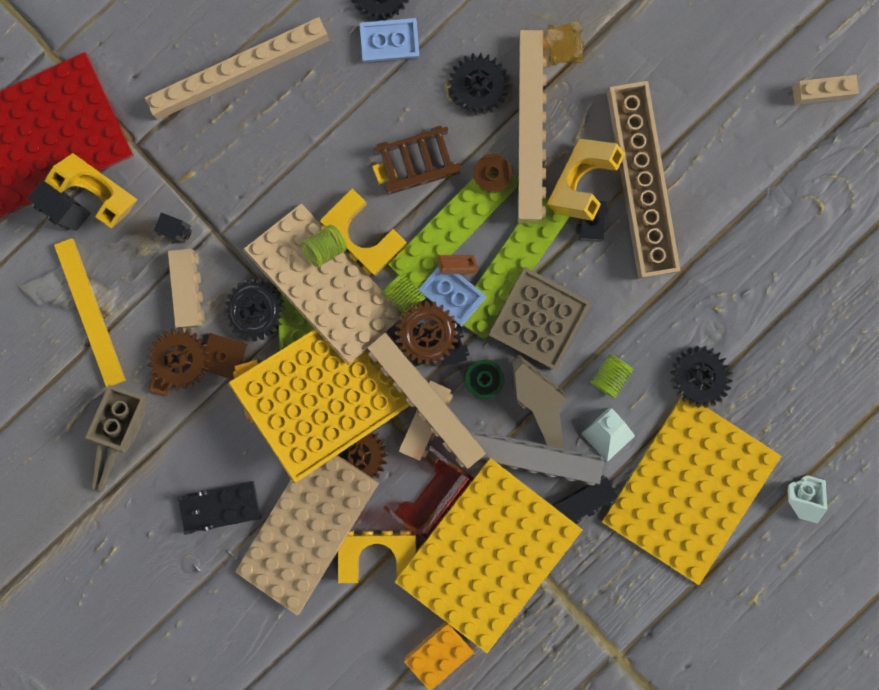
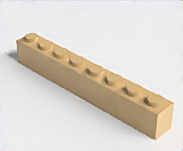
(427, 401)

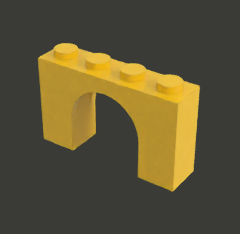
(585, 157)
(76, 172)
(372, 258)
(401, 544)

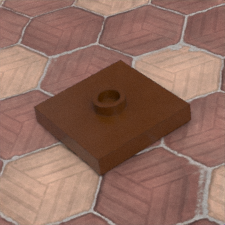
(224, 355)

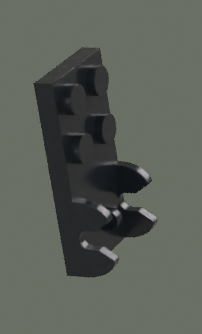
(219, 507)

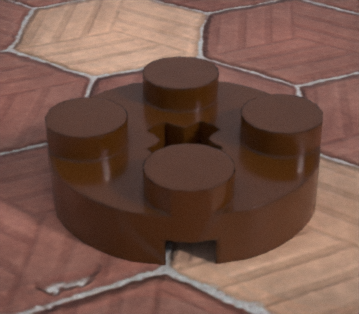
(486, 182)

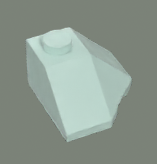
(808, 498)

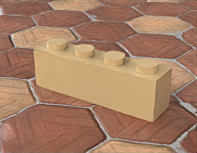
(185, 288)
(419, 431)

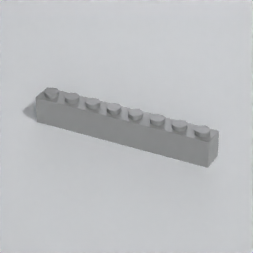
(540, 457)

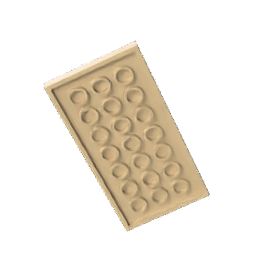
(334, 298)
(306, 532)

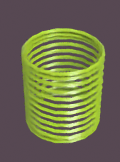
(324, 243)
(394, 284)
(612, 365)

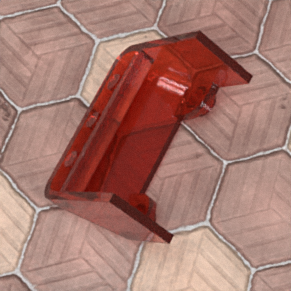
(435, 499)

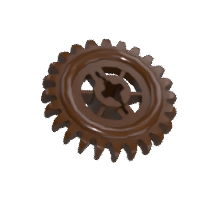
(410, 342)
(165, 371)
(376, 455)

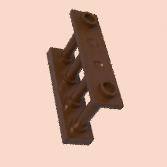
(412, 179)

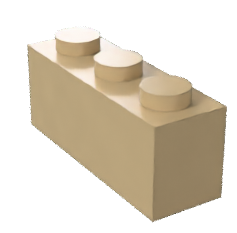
(825, 90)

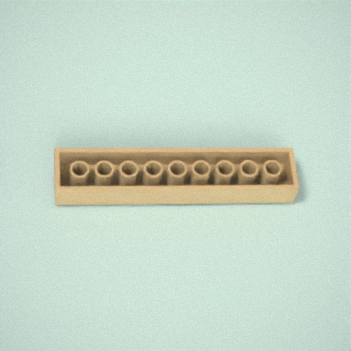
(643, 180)

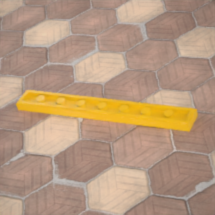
(90, 312)

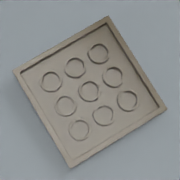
(539, 318)

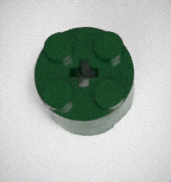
(491, 370)

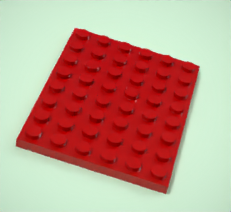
(49, 120)

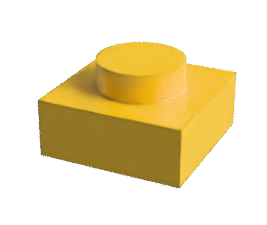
(380, 173)

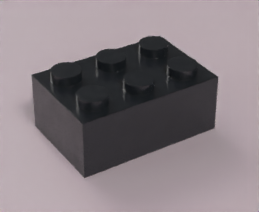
(58, 206)

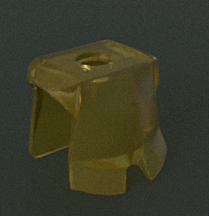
(565, 43)

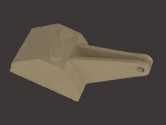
(541, 396)
(114, 428)

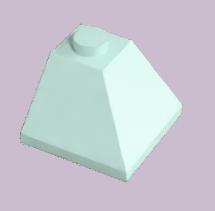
(608, 434)

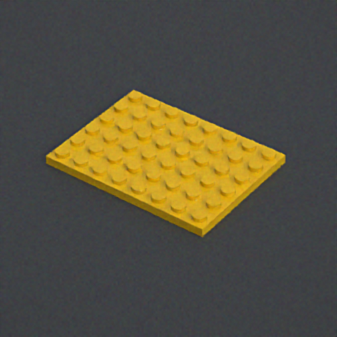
(315, 403)
(691, 489)
(488, 555)

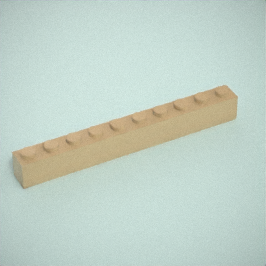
(237, 68)
(531, 126)

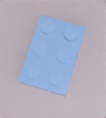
(389, 40)
(454, 294)

